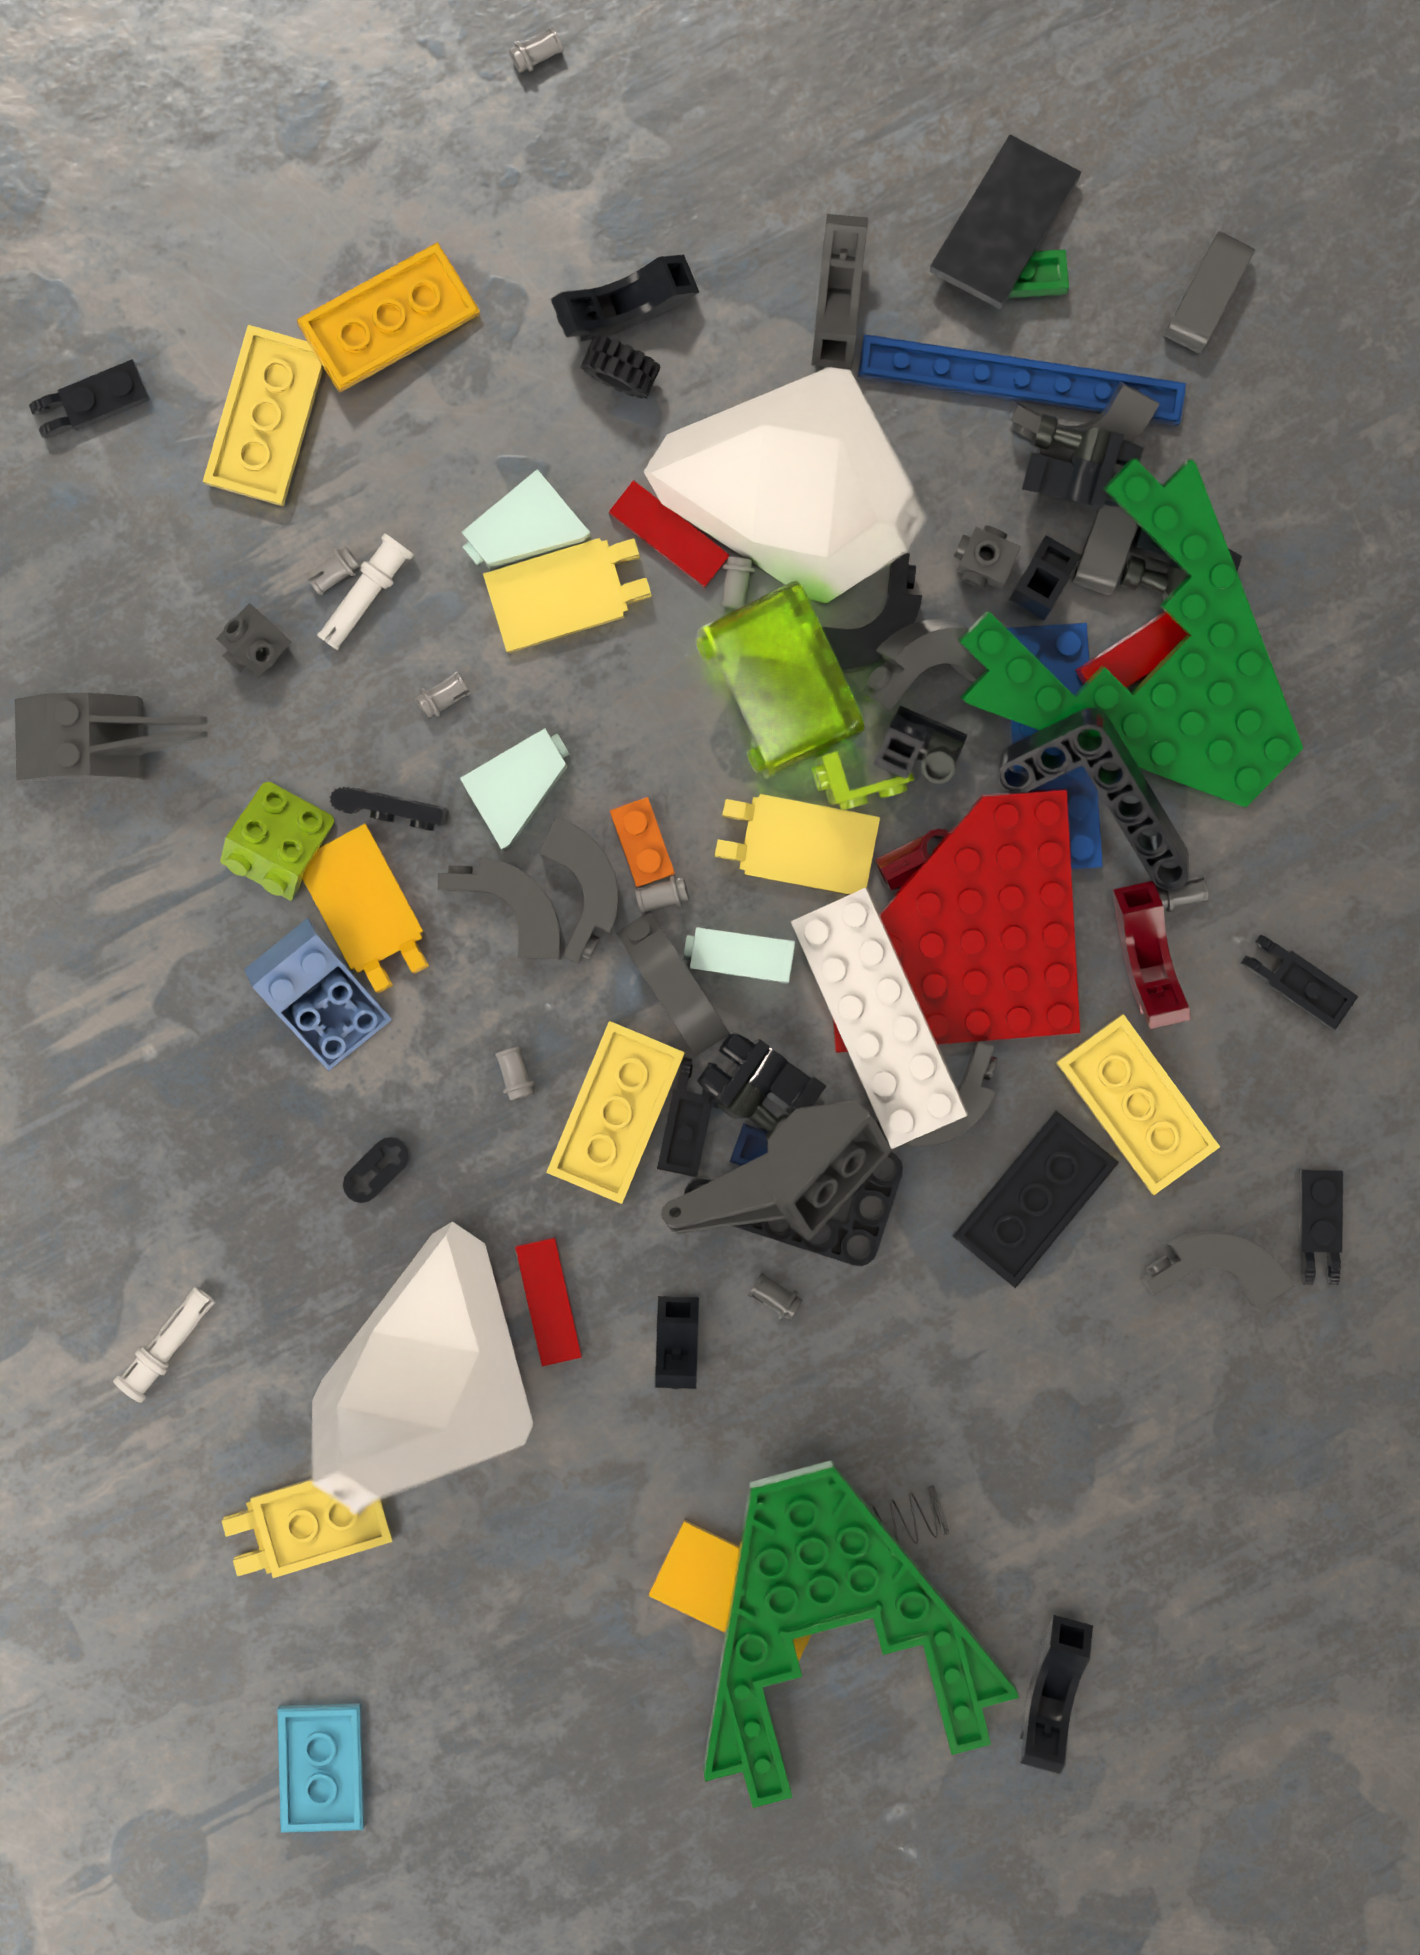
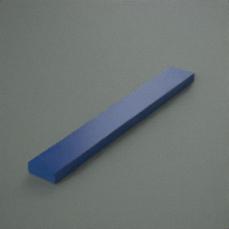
(1010, 377)

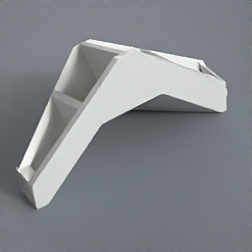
(794, 484)
(421, 1381)

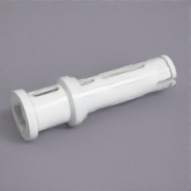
(375, 576)
(153, 1359)

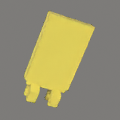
(563, 592)
(802, 843)
(304, 1528)

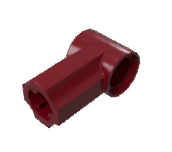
(902, 862)

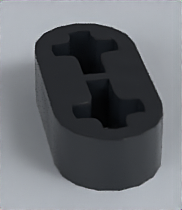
(369, 1162)

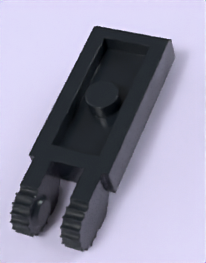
(93, 399)
(386, 807)
(1303, 984)
(685, 1127)
(1320, 1222)

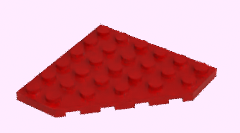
(992, 924)

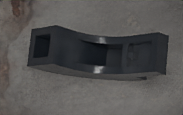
(626, 302)
(857, 647)
(1052, 1693)

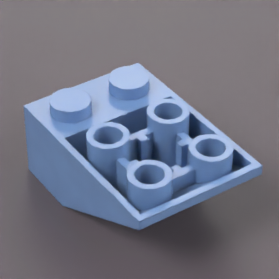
(317, 994)

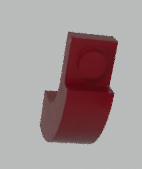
(1147, 955)

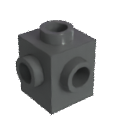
(993, 544)
(252, 641)

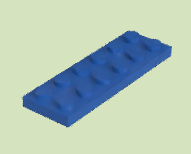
(1062, 651)

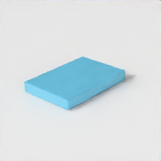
(320, 1767)

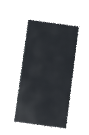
(1005, 221)
(1035, 1198)

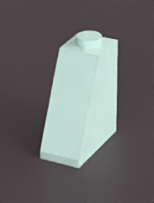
(524, 526)
(516, 784)
(740, 955)

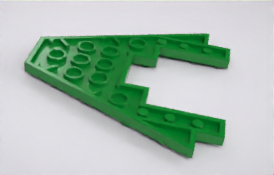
(1211, 705)
(817, 1563)

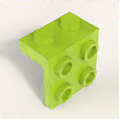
(830, 777)
(275, 839)

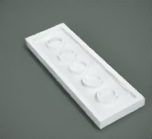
(879, 1018)

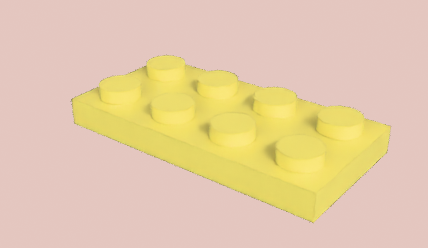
(264, 416)
(1137, 1104)
(615, 1112)

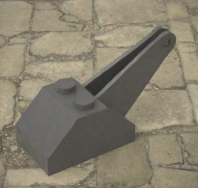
(89, 737)
(805, 1177)

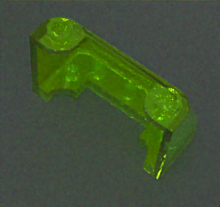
(783, 679)

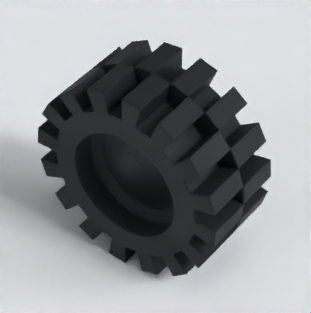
(620, 366)

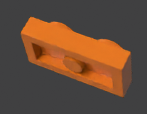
(642, 842)

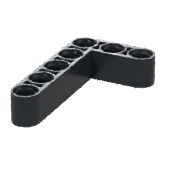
(1111, 785)
(840, 1230)

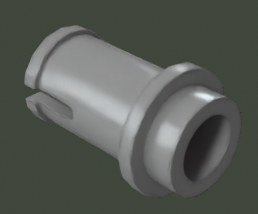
(536, 50)
(333, 570)
(736, 582)
(442, 695)
(662, 894)
(515, 1073)

